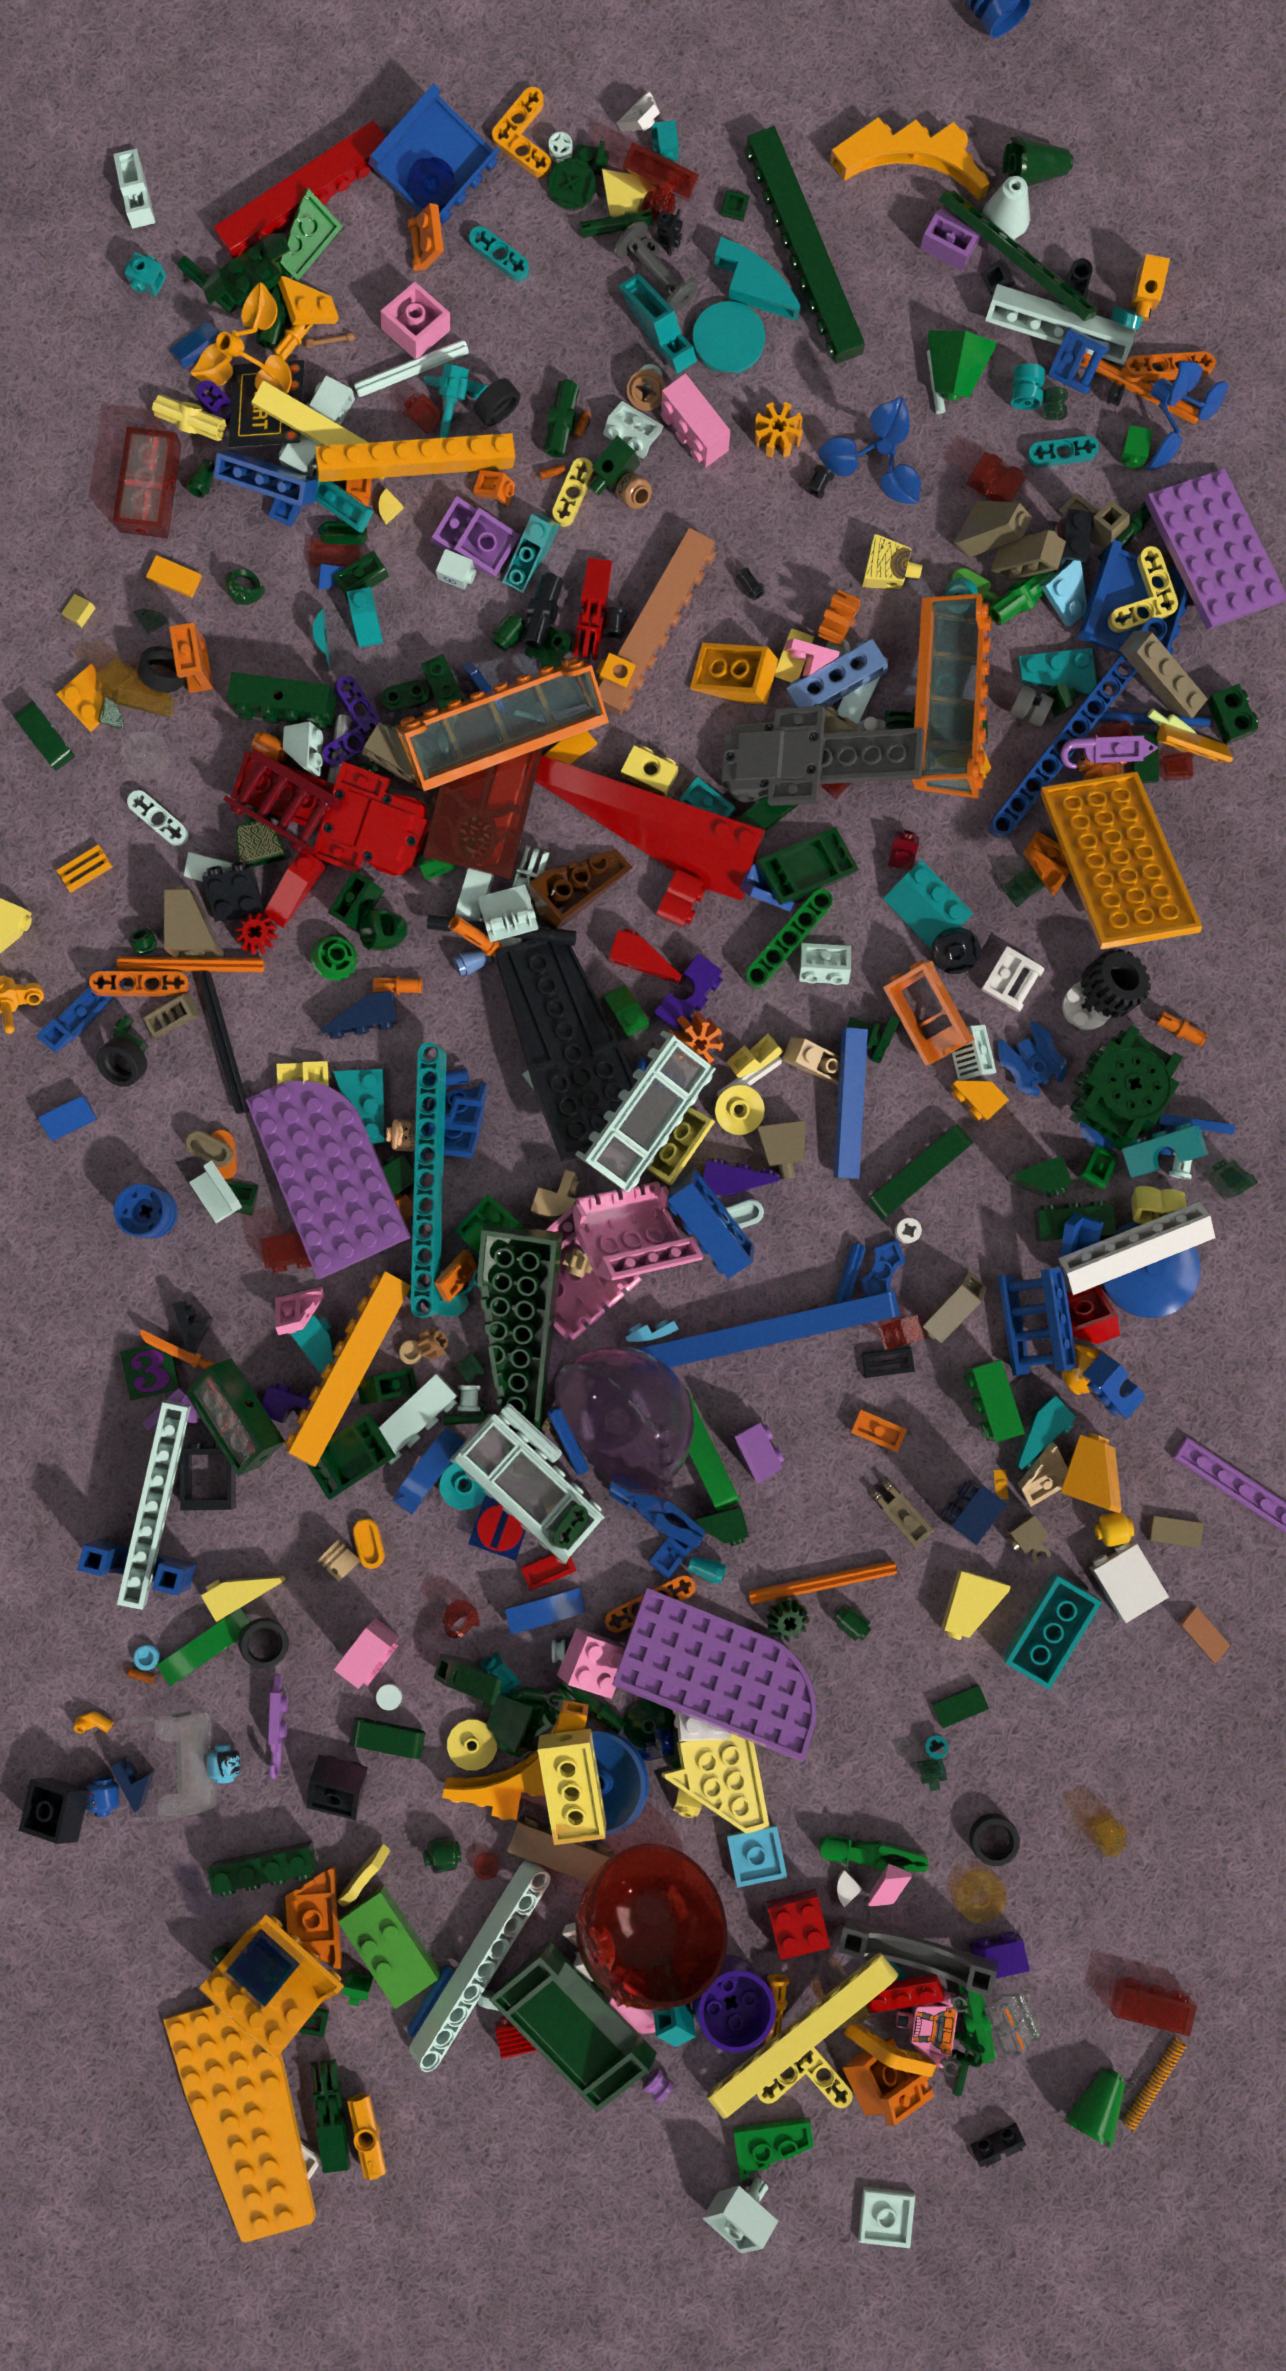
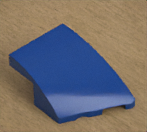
(462, 1120)

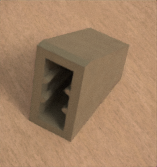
(992, 526)
(955, 1307)

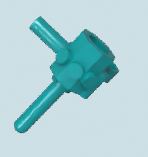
(453, 387)

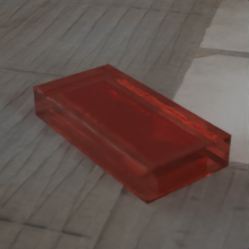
(333, 554)

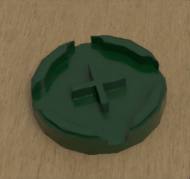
(572, 184)

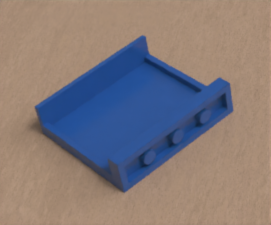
(429, 132)
(1119, 585)

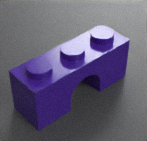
(704, 977)
(280, 1401)

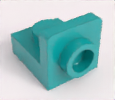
(498, 1667)

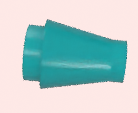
(708, 1569)

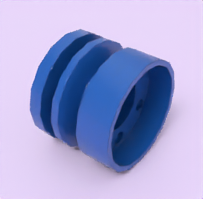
(999, 15)
(133, 1205)

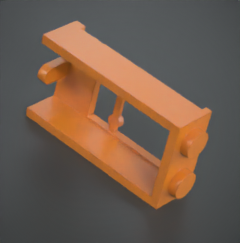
(943, 1042)

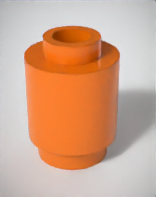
(269, 746)

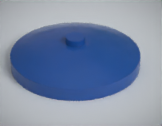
(1158, 1287)
(621, 1779)

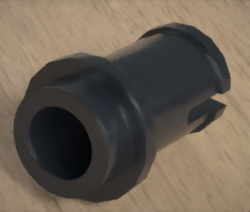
(750, 584)

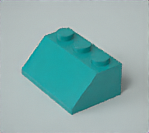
(927, 904)

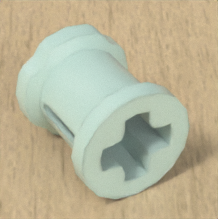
(1176, 1170)
(469, 1398)

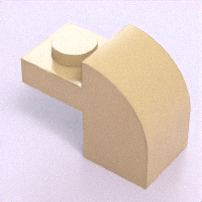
(553, 1205)

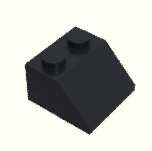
(336, 1787)

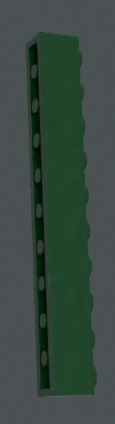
(805, 245)

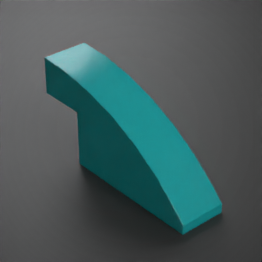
(755, 281)
(658, 322)

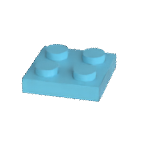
(756, 1856)

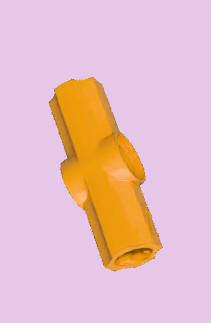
(369, 2150)

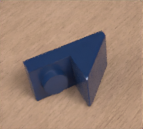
(134, 1789)

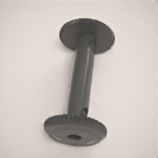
(632, 242)

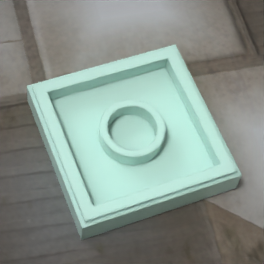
(886, 2217)

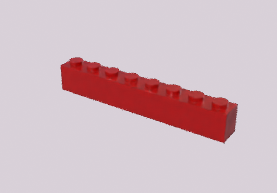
(323, 176)

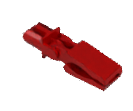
(593, 598)

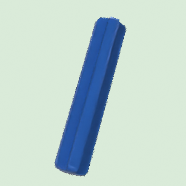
(850, 1273)
(568, 1440)
(430, 2000)

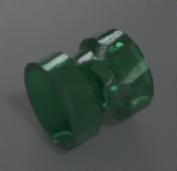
(1055, 403)

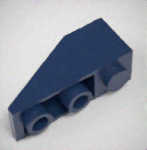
(368, 1013)

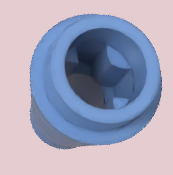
(470, 961)

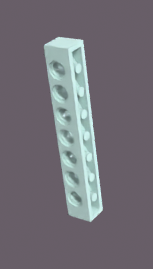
(154, 1504)

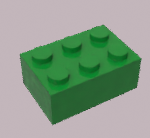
(993, 1401)

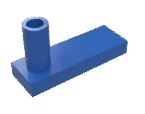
(1169, 1123)

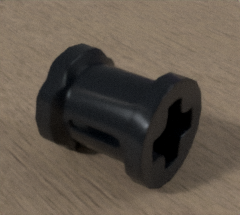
(819, 481)
(614, 622)

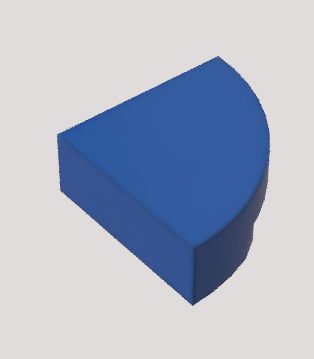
(325, 577)

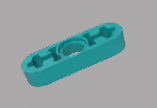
(502, 264)
(1081, 456)

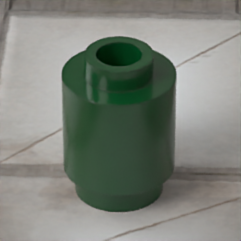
(508, 632)
(852, 1623)

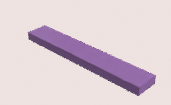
(1232, 1482)

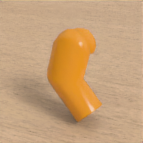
(91, 1720)

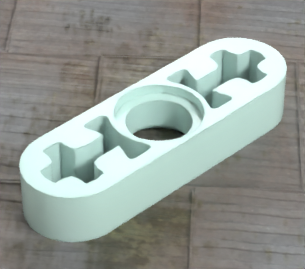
(148, 801)

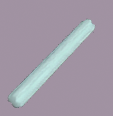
(411, 368)

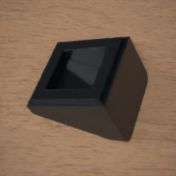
(997, 274)

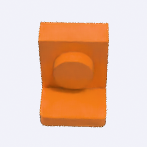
(494, 486)

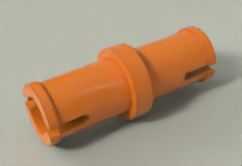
(1181, 1028)

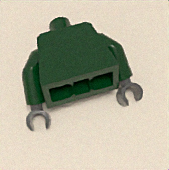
(517, 1717)

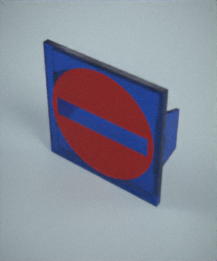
(497, 1530)

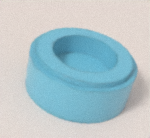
(146, 1657)

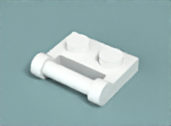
(1005, 974)

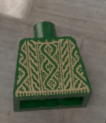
(258, 843)

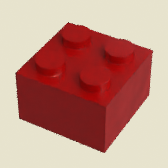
(798, 1924)

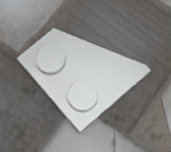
(640, 115)

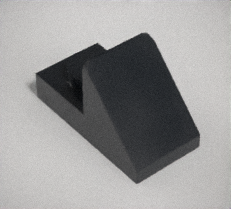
(191, 1332)

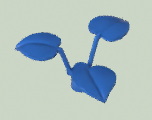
(1169, 394)
(892, 425)

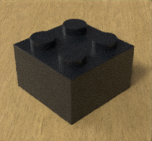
(53, 1810)

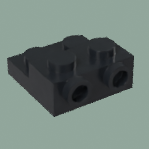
(232, 891)

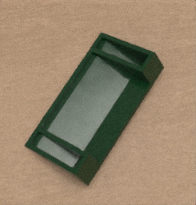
(574, 2027)

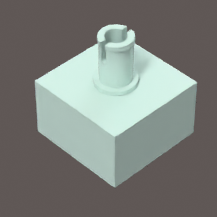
(741, 2217)

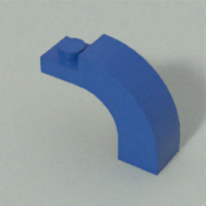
(427, 1471)

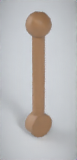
(310, 343)

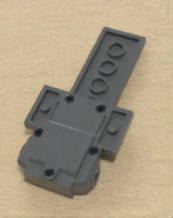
(796, 756)

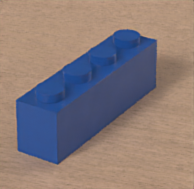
(265, 477)

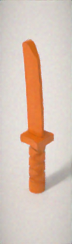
(175, 1351)

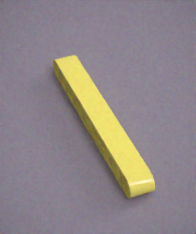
(802, 2035)

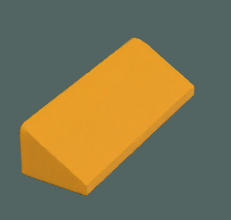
(1193, 743)

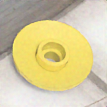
(750, 1116)

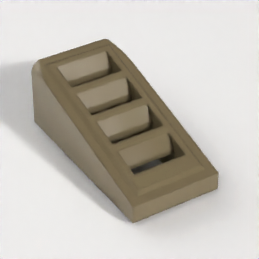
(189, 1006)

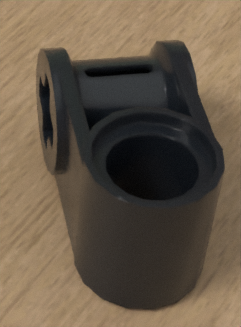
(1080, 284)

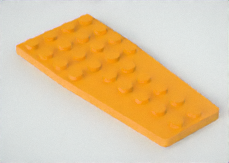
(244, 2121)

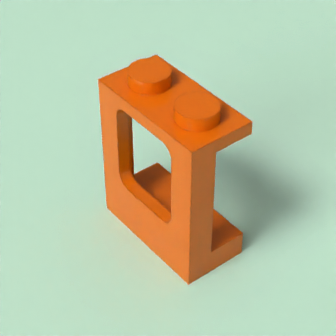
(191, 657)

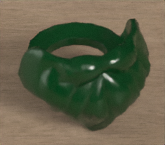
(238, 593)

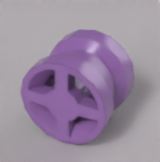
(658, 2086)

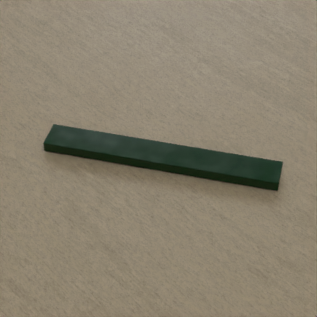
(1018, 255)

